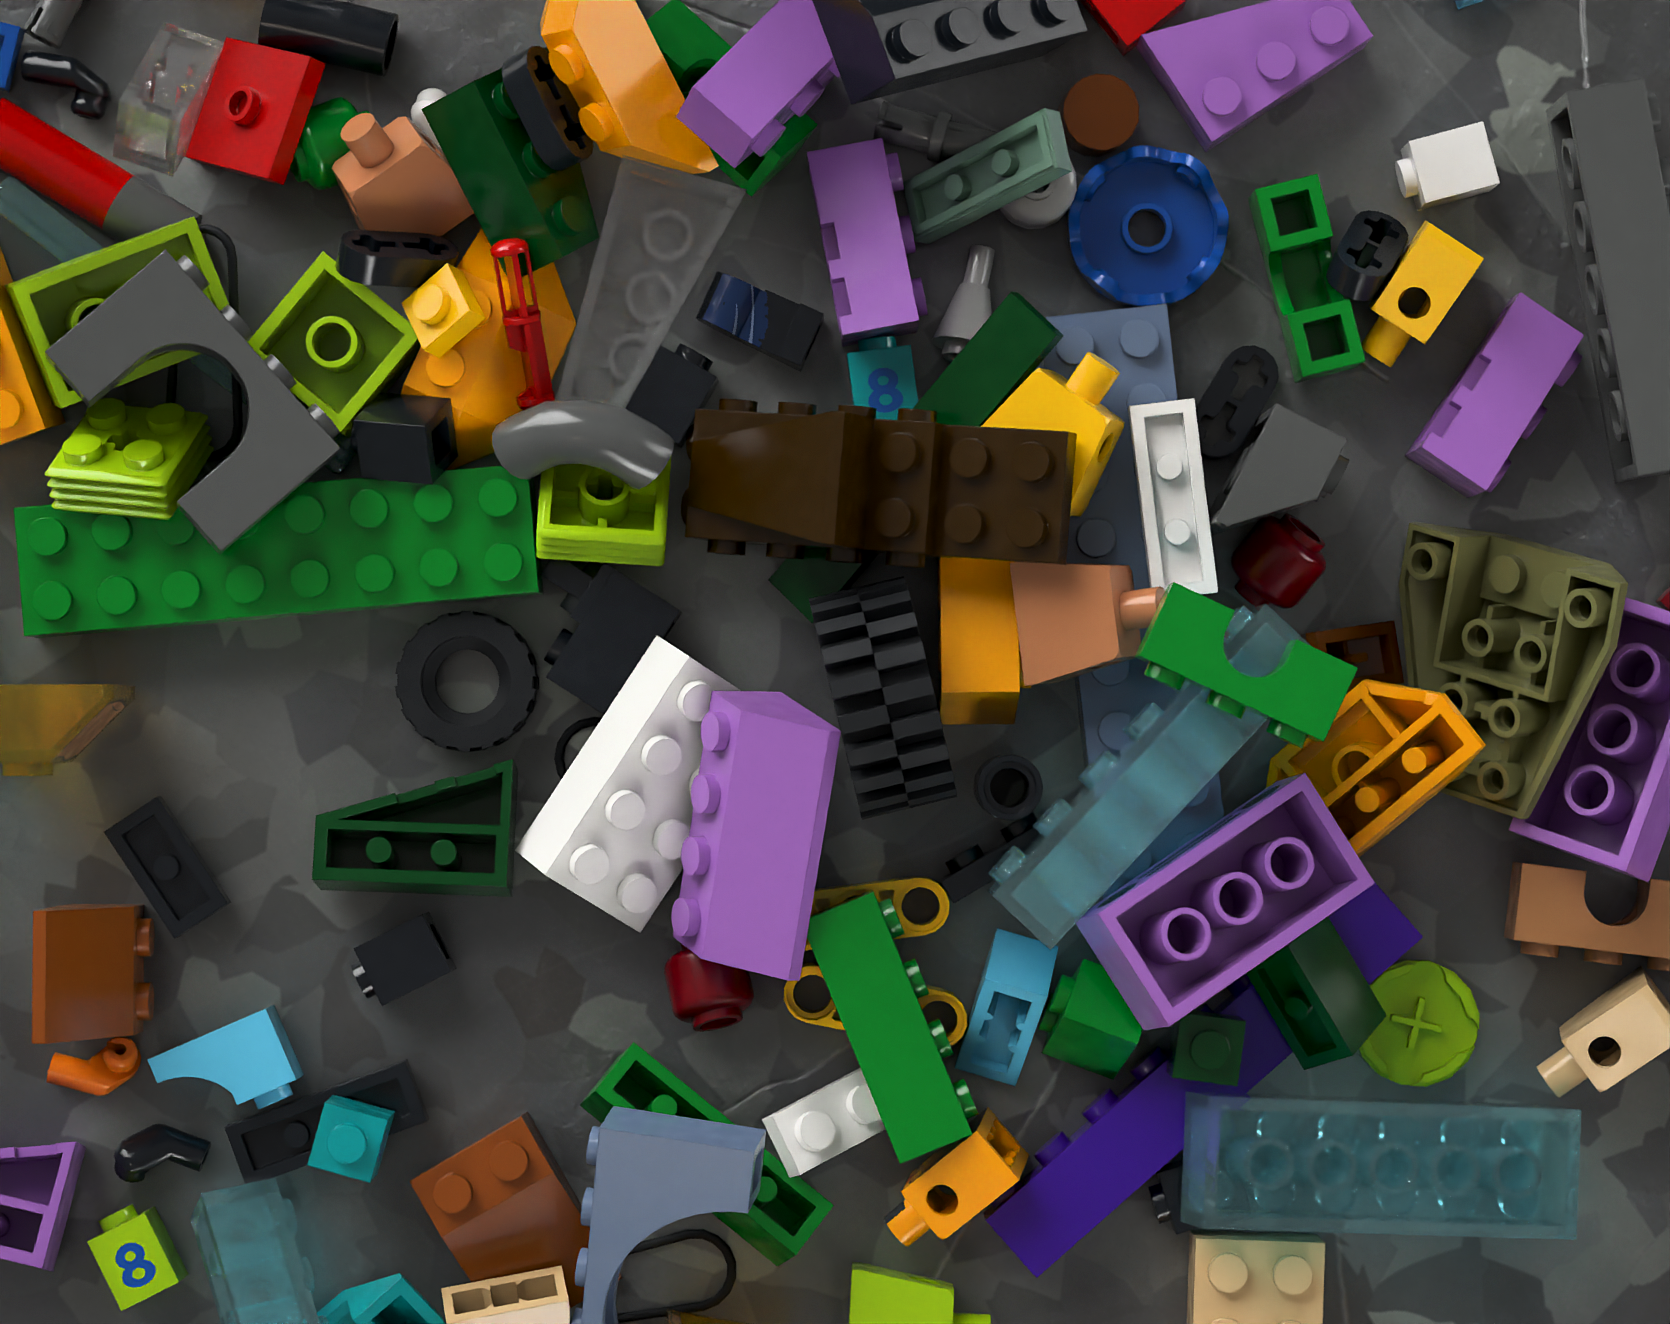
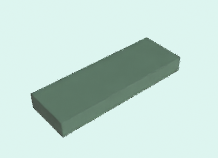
(987, 176)

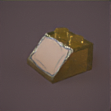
(54, 722)

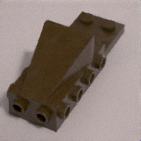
(875, 485)

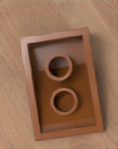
(90, 972)
(506, 1207)

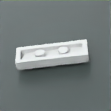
(1172, 495)

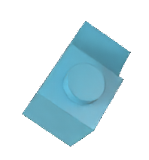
(1006, 1007)
(244, 1057)

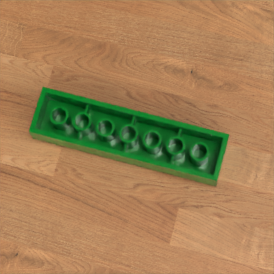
(314, 553)

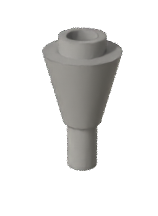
(969, 305)

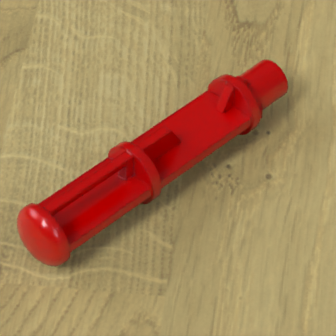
(523, 323)

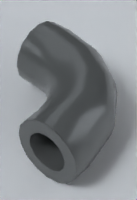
(582, 434)

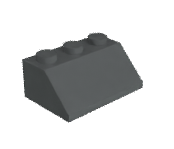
(1278, 470)

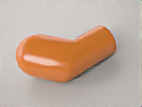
(101, 1072)

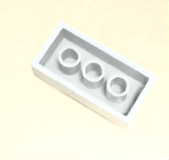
(626, 799)

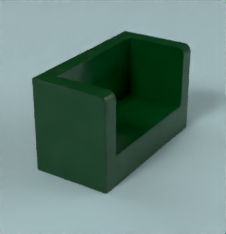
(1318, 996)

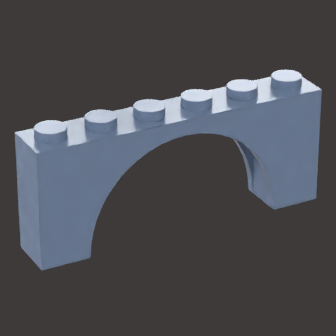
(650, 1175)

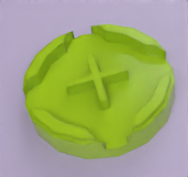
(1426, 1026)

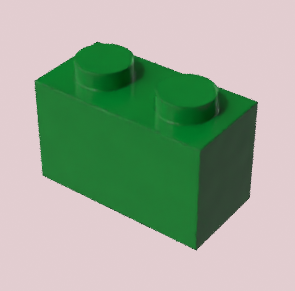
(1089, 1022)

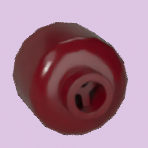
(1278, 562)
(706, 991)

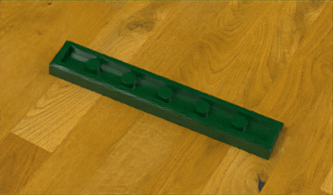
(965, 394)

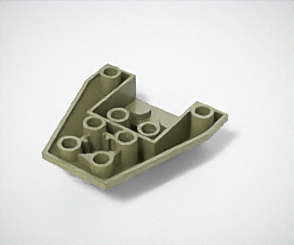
(1513, 644)

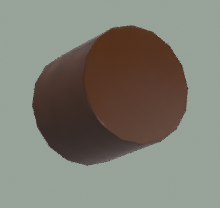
(1098, 114)

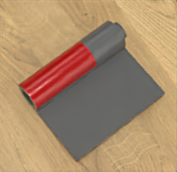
(79, 185)

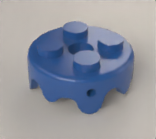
(1156, 182)

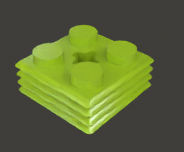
(129, 460)
(587, 529)

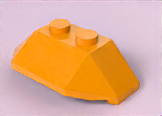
(621, 82)
(481, 369)
(1382, 757)

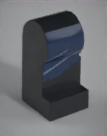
(761, 319)

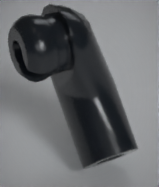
(69, 73)
(155, 1145)

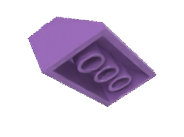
(755, 832)

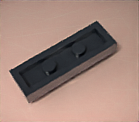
(284, 1135)

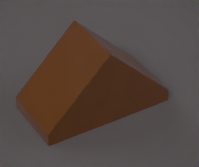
(1368, 647)

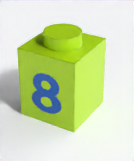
(136, 1255)

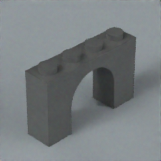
(168, 312)

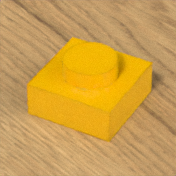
(443, 310)

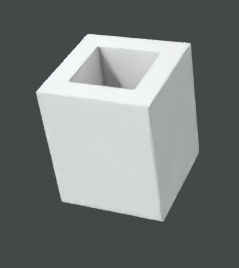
(1447, 166)

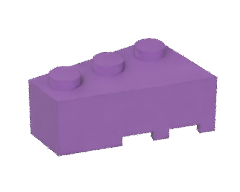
(1249, 60)
(761, 83)
(866, 241)
(1497, 397)
(36, 1200)

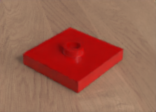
(255, 110)

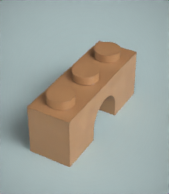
(1550, 912)

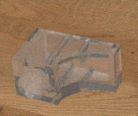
(165, 99)

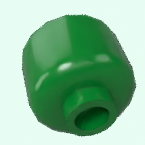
(322, 143)

